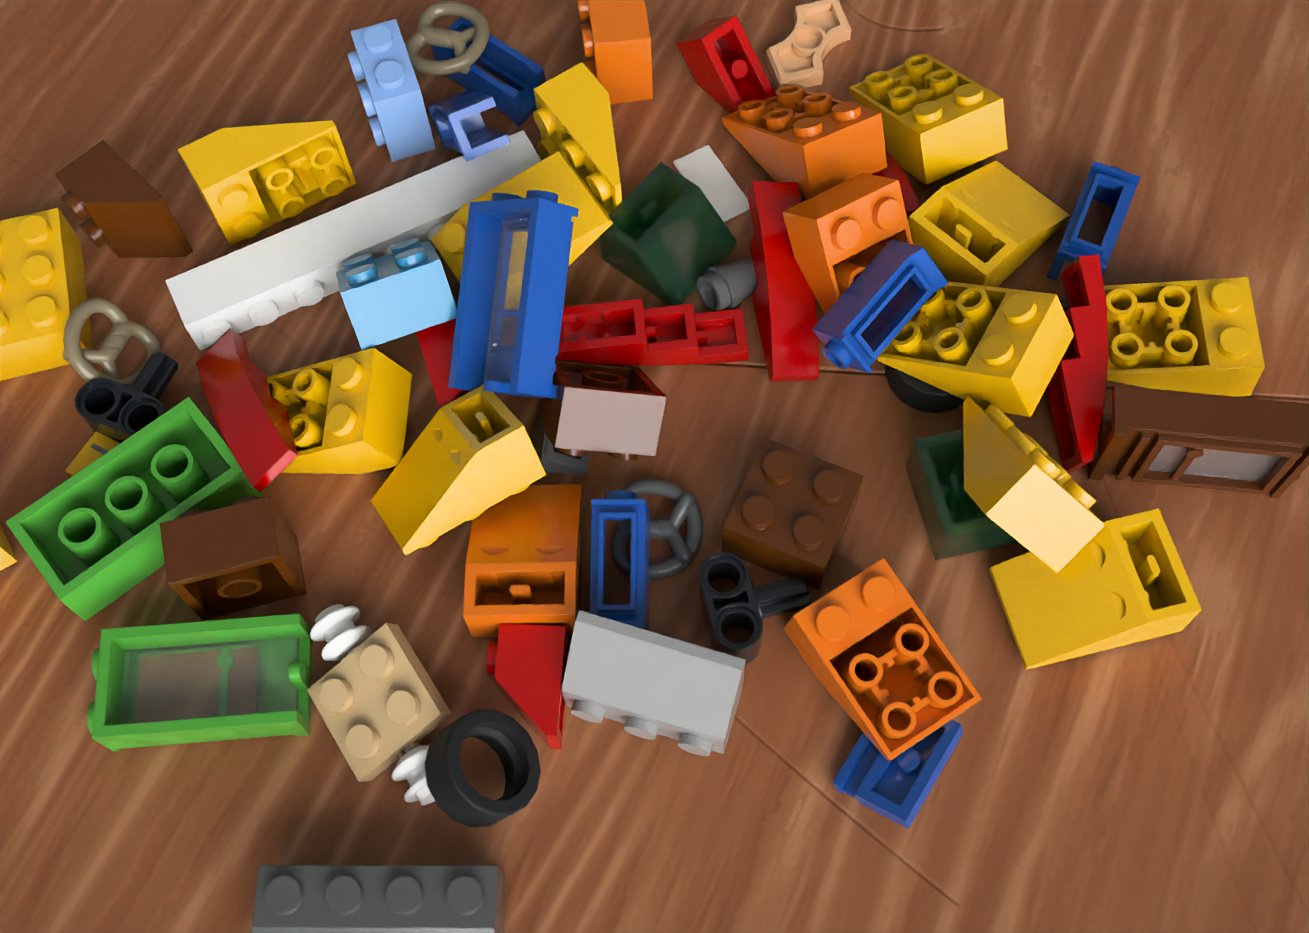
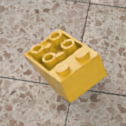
(934, 116)
(578, 122)
(266, 173)
(984, 225)
(1185, 336)
(984, 344)
(346, 413)
(456, 470)
(1024, 487)
(1109, 595)

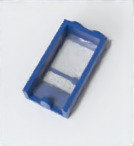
(512, 295)

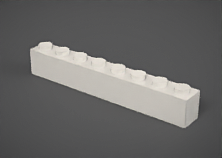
(302, 262)

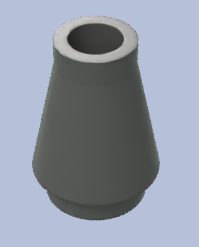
(727, 284)

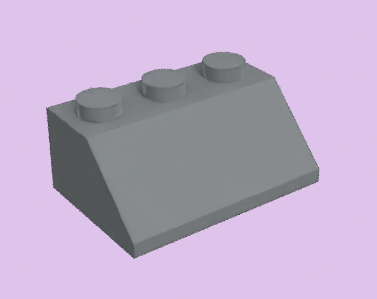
(652, 684)

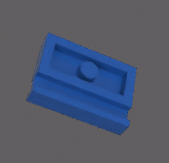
(902, 784)

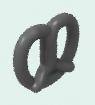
(663, 529)

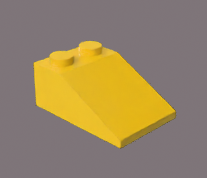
(551, 175)

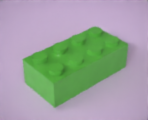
(102, 524)

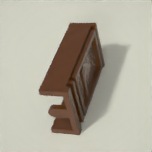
(1202, 441)

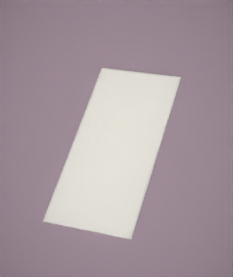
(716, 183)

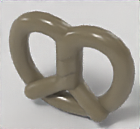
(449, 39)
(111, 345)

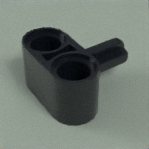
(131, 405)
(744, 604)

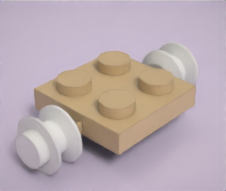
(376, 699)

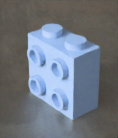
(390, 90)

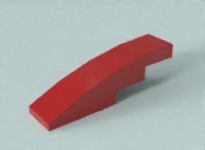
(783, 297)
(651, 336)
(1080, 379)
(245, 412)

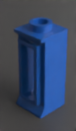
(507, 64)
(462, 126)
(1107, 186)
(878, 305)
(621, 506)

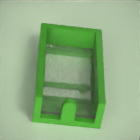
(202, 682)

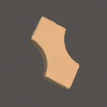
(800, 56)

